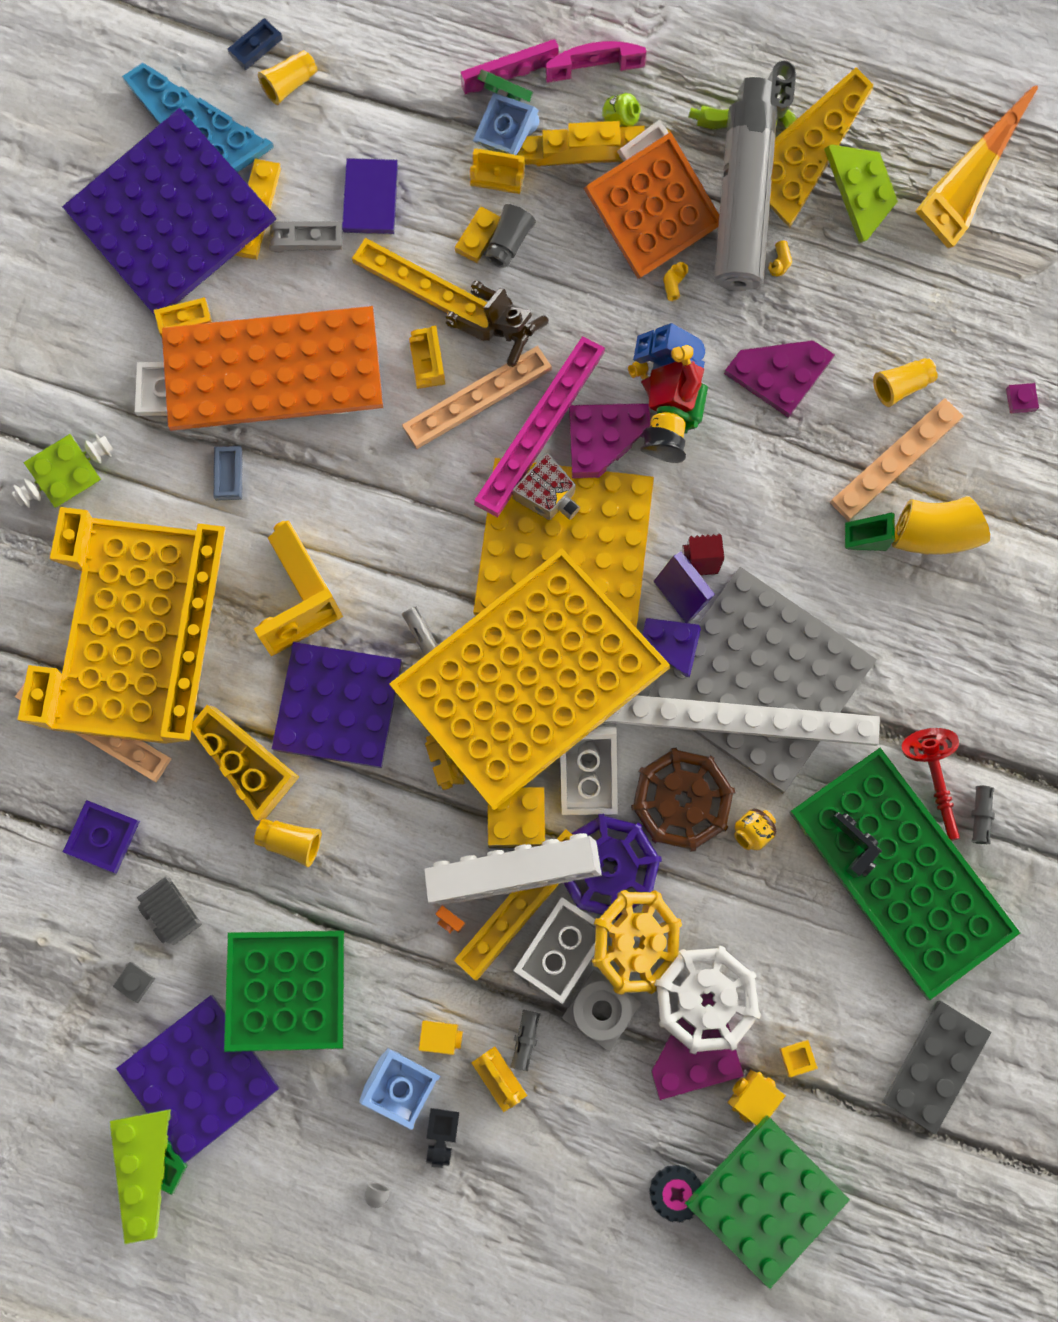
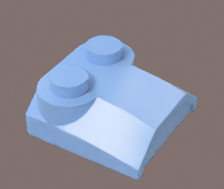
(506, 124)
(398, 1088)

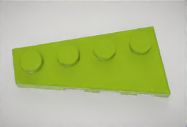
(139, 1167)

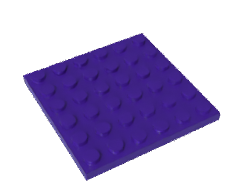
(169, 212)

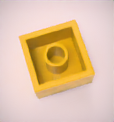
(518, 820)

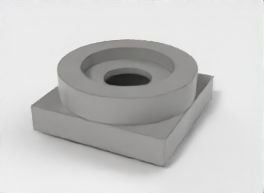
(580, 1011)

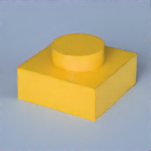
(798, 1058)

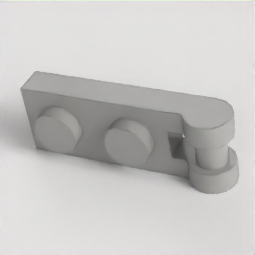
(306, 235)

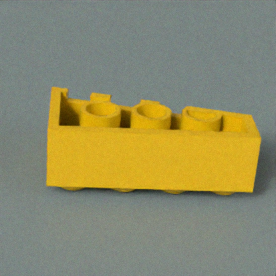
(251, 769)

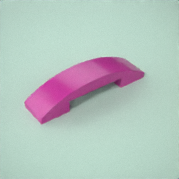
(595, 54)

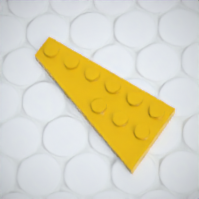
(800, 147)

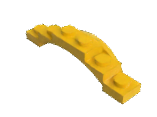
(579, 144)

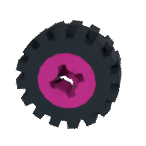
(668, 1185)

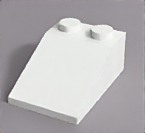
(591, 774)

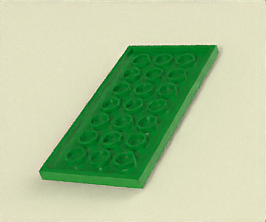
(922, 888)

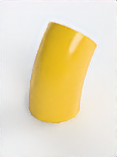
(941, 527)

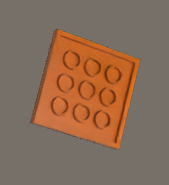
(653, 205)

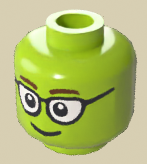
(622, 108)

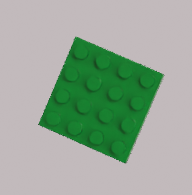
(284, 991)
(767, 1201)

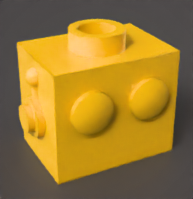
(755, 1097)

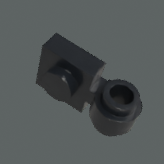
(442, 1128)

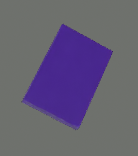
(370, 196)

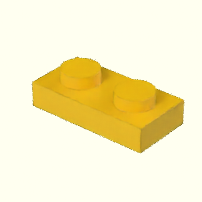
(477, 235)
(183, 314)

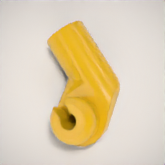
(783, 261)
(673, 278)

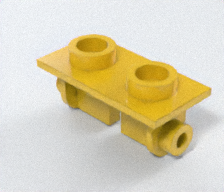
(447, 772)
(499, 1079)

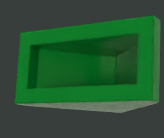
(870, 533)

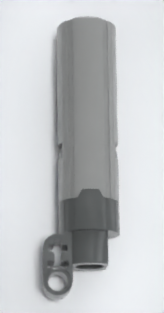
(748, 177)

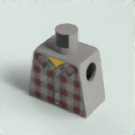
(547, 490)

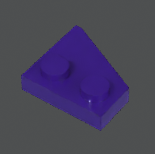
(674, 642)

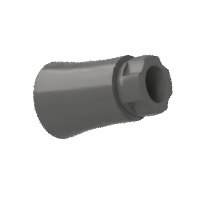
(509, 234)

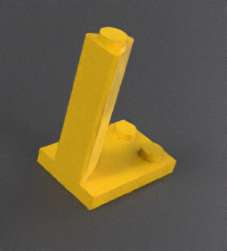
(318, 603)

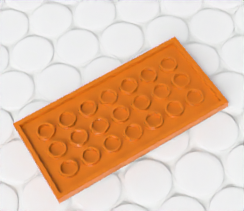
(271, 368)

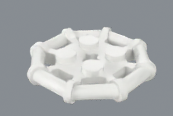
(724, 997)

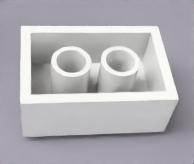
(559, 951)

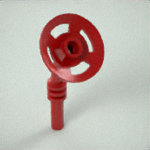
(932, 755)

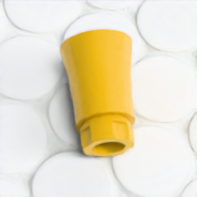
(287, 76)
(903, 380)
(289, 840)

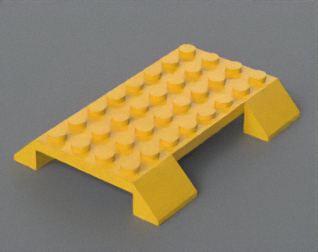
(133, 630)

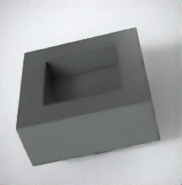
(134, 982)

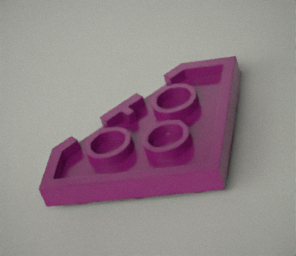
(781, 372)
(603, 435)
(682, 1072)

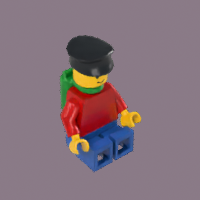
(672, 388)

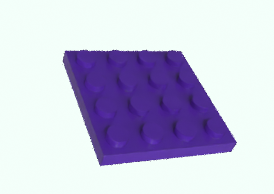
(336, 705)
(197, 1079)

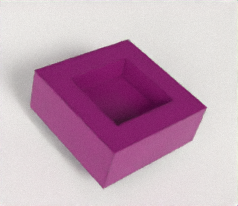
(1022, 398)

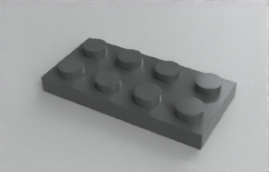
(936, 1067)

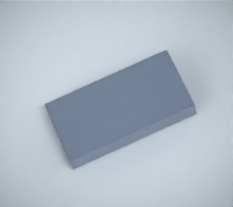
(228, 473)

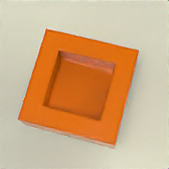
(449, 920)

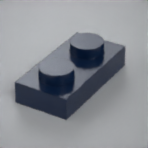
(255, 43)

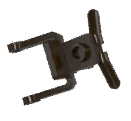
(502, 321)

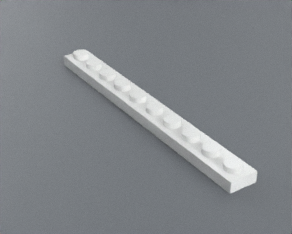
(749, 720)

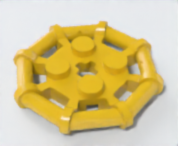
(651, 941)

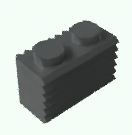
(168, 911)

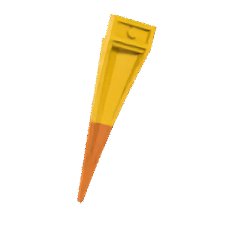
(956, 196)

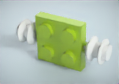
(62, 471)

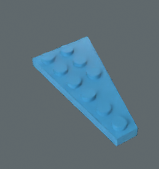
(162, 98)

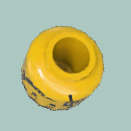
(755, 829)

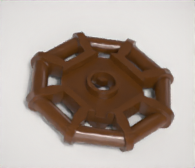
(692, 813)

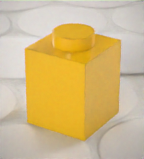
(440, 1037)

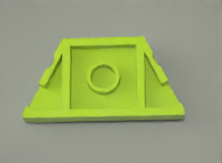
(863, 187)

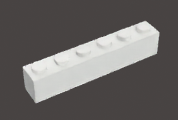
(512, 871)

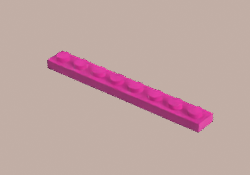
(539, 426)

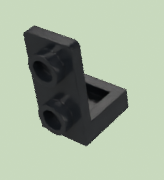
(864, 862)

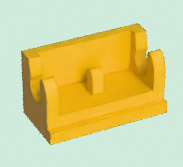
(497, 171)
(426, 357)

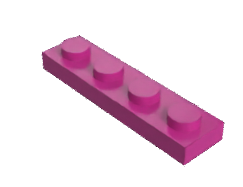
(511, 65)

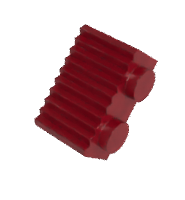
(705, 553)

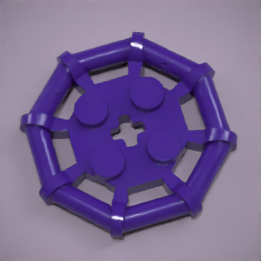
(626, 867)

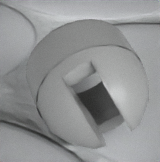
(376, 1194)

